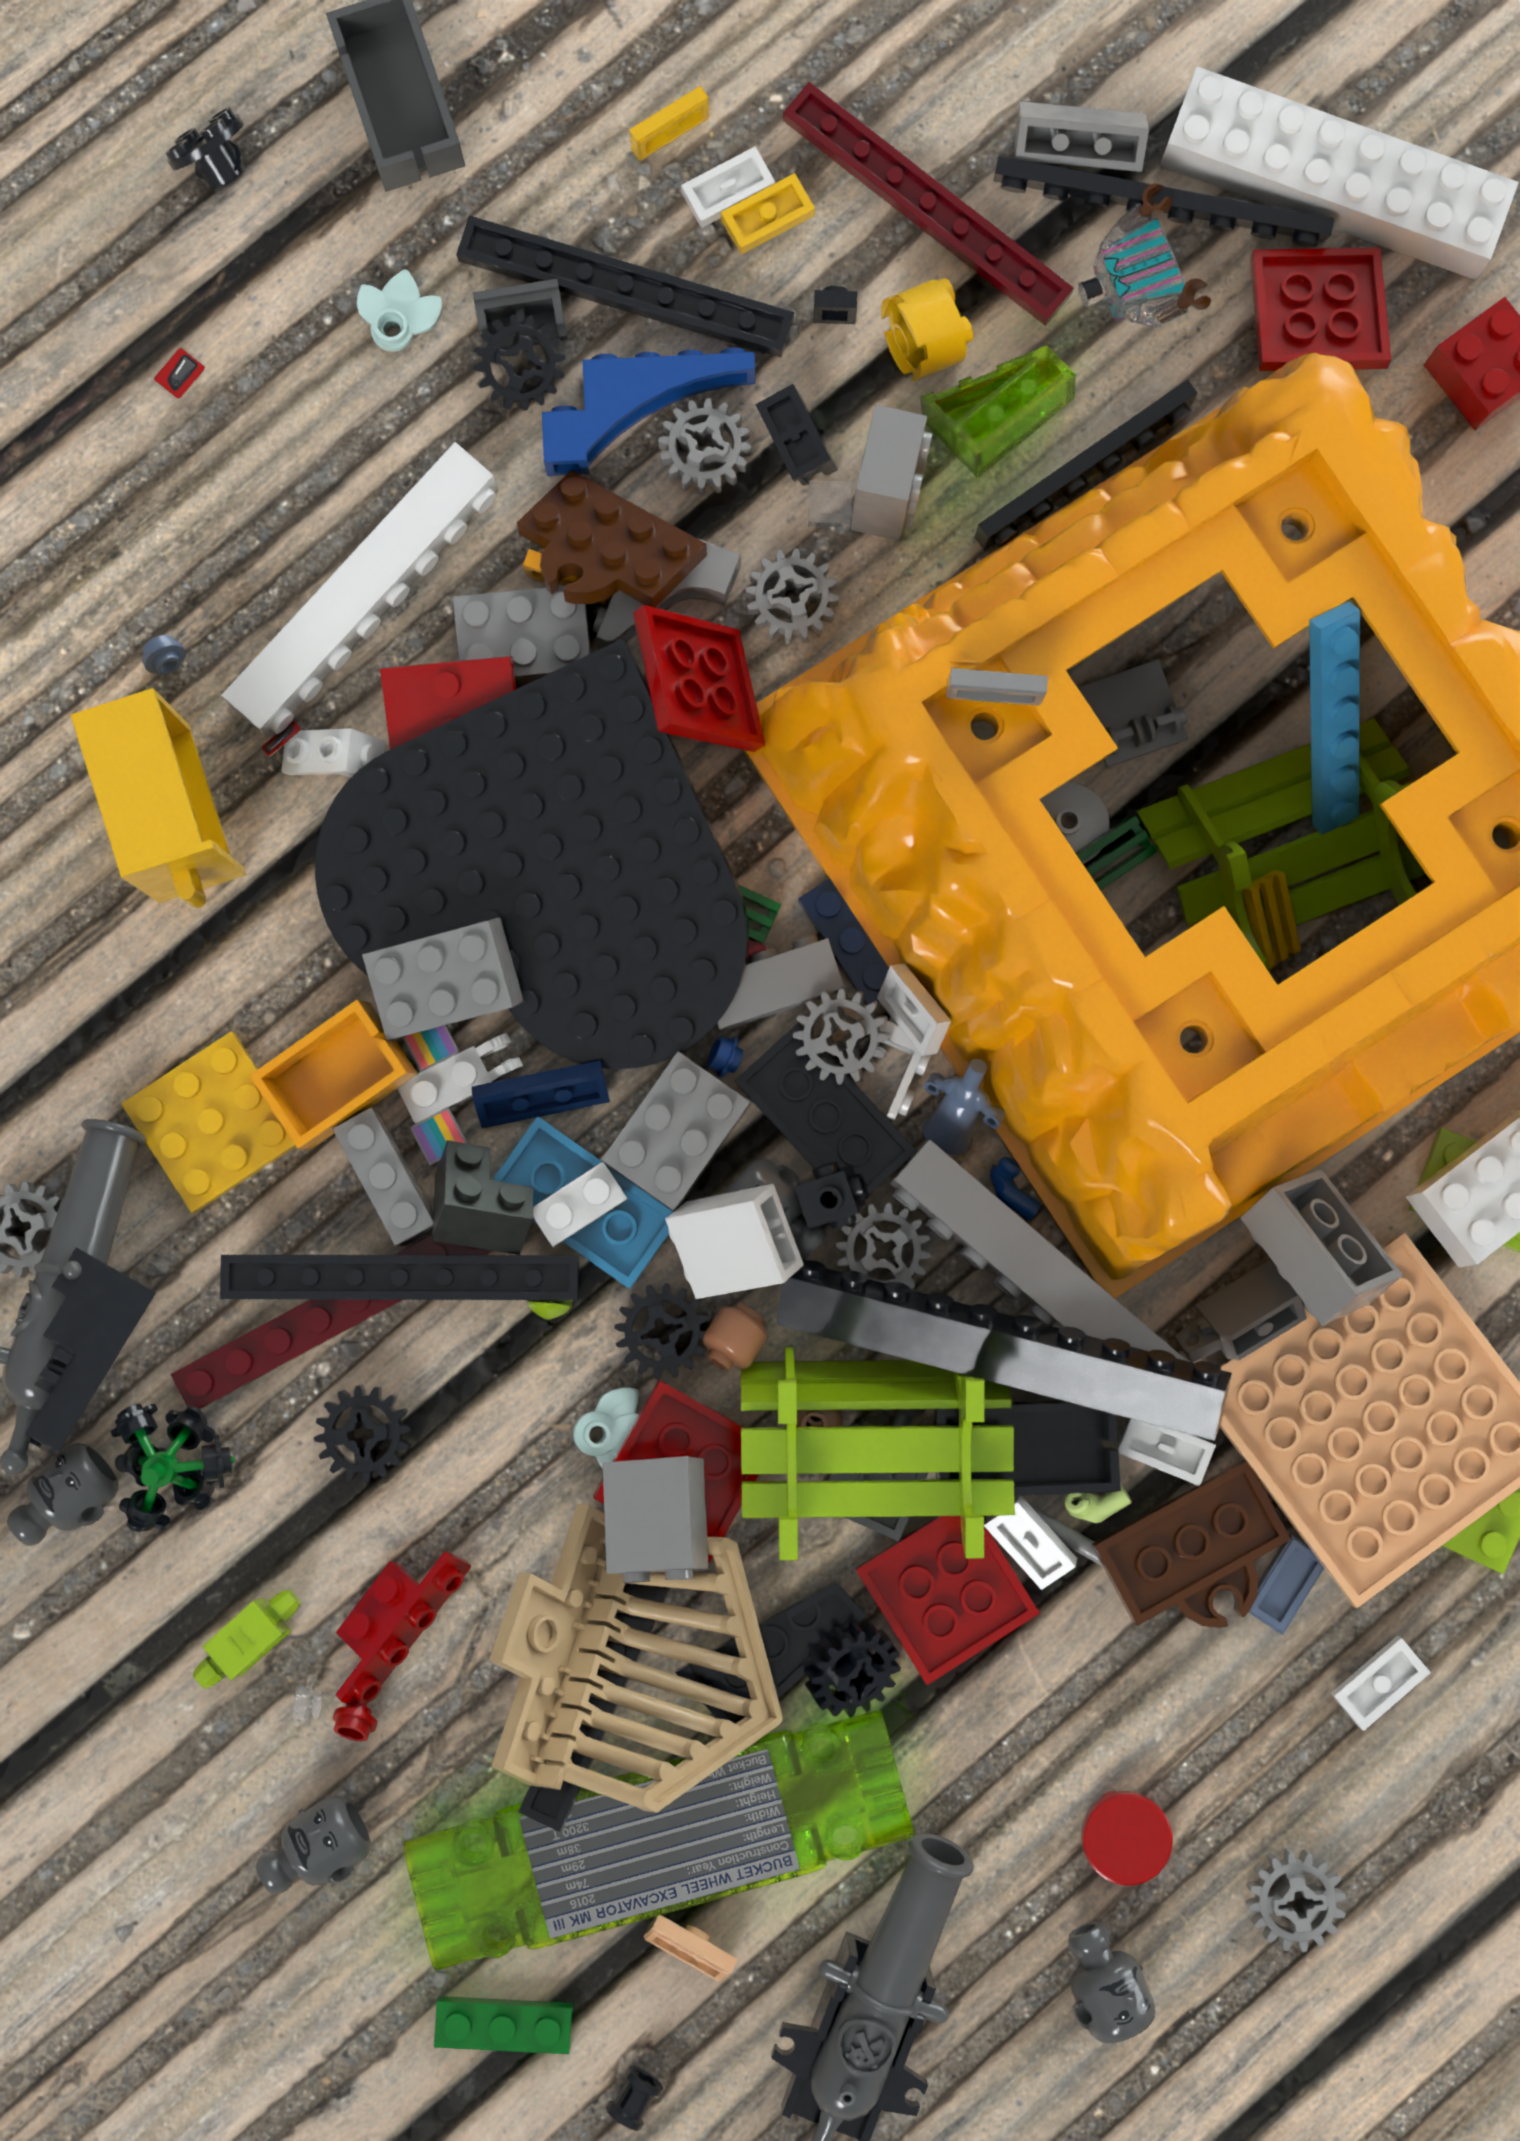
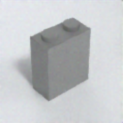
(655, 1518)

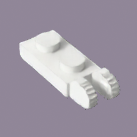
(452, 1079)

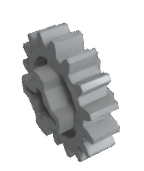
(692, 436)
(807, 589)
(848, 1055)
(18, 1212)
(898, 1238)
(1314, 1899)

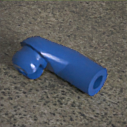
(1002, 1178)

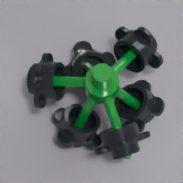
(157, 1467)

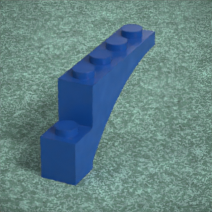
(628, 390)

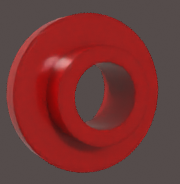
(354, 1722)

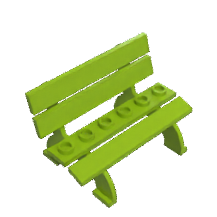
(1268, 797)
(874, 1449)

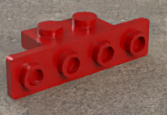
(391, 1620)

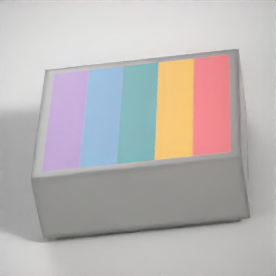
(431, 1046)
(435, 1131)

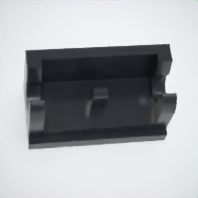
(796, 435)

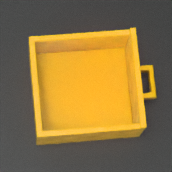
(154, 798)

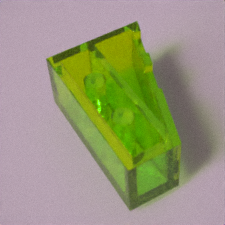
(1000, 409)

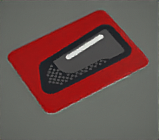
(179, 373)
(281, 739)

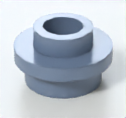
(163, 655)

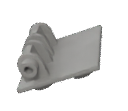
(1136, 711)

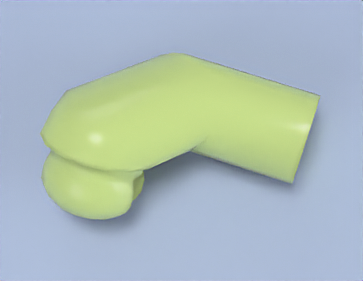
(1096, 1507)

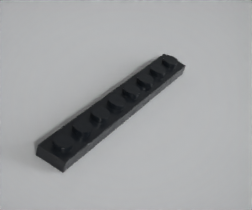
(1221, 212)
(626, 286)
(400, 1277)

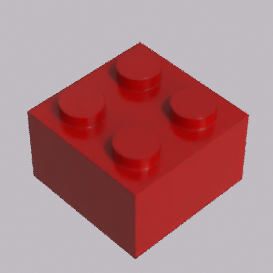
(1481, 364)

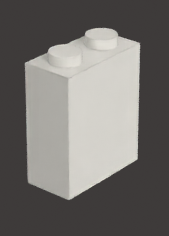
(734, 1241)

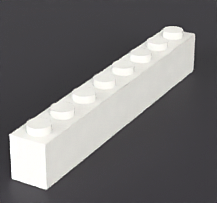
(361, 591)

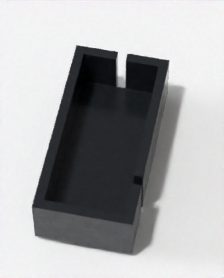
(1054, 1447)

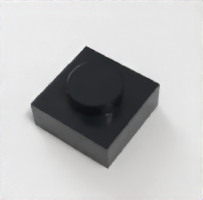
(835, 305)

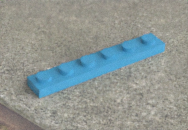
(1335, 716)

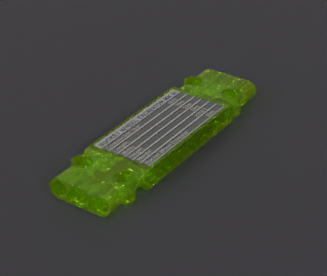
(613, 1864)

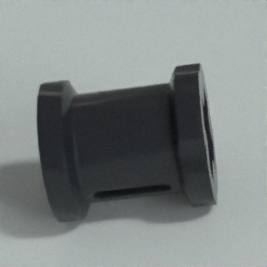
(634, 2098)

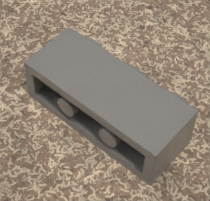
(1081, 136)
(783, 981)
(385, 1176)

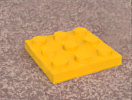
(209, 1123)

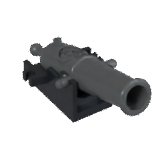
(77, 1304)
(875, 2004)

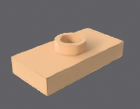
(691, 1947)

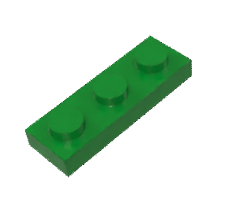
(503, 2025)

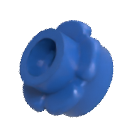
(725, 1056)

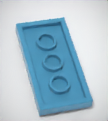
(618, 1241)

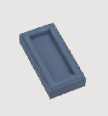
(1286, 1584)

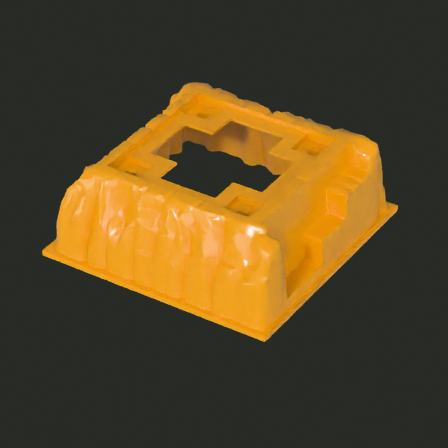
(1010, 935)

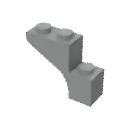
(707, 581)

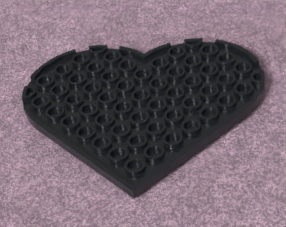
(573, 833)

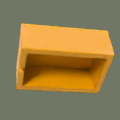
(332, 1074)

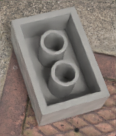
(891, 473)
(525, 624)
(443, 978)
(676, 1131)
(1321, 1246)

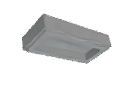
(996, 686)

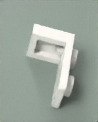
(330, 752)
(916, 1064)

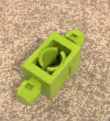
(246, 1638)

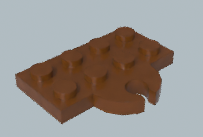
(607, 545)
(1195, 1549)

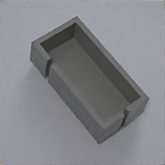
(396, 90)

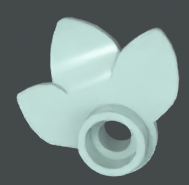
(397, 306)
(615, 1416)

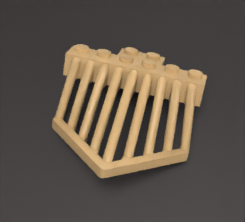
(558, 1642)

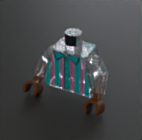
(1140, 271)

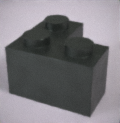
(475, 1209)

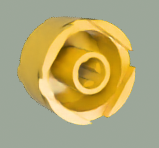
(926, 329)

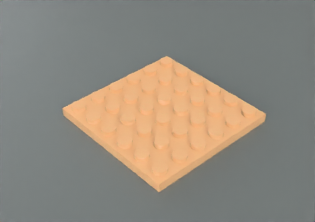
(1379, 1427)

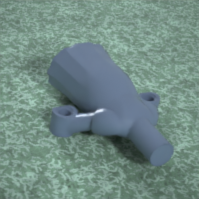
(956, 1115)

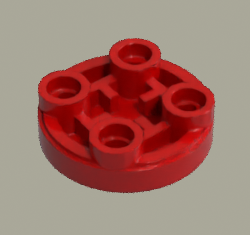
(1126, 1838)

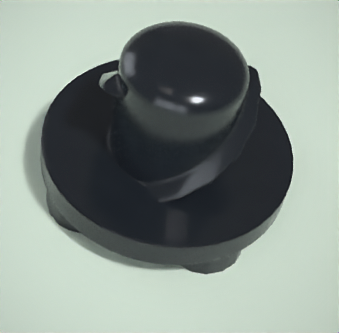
(213, 153)

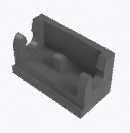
(531, 299)

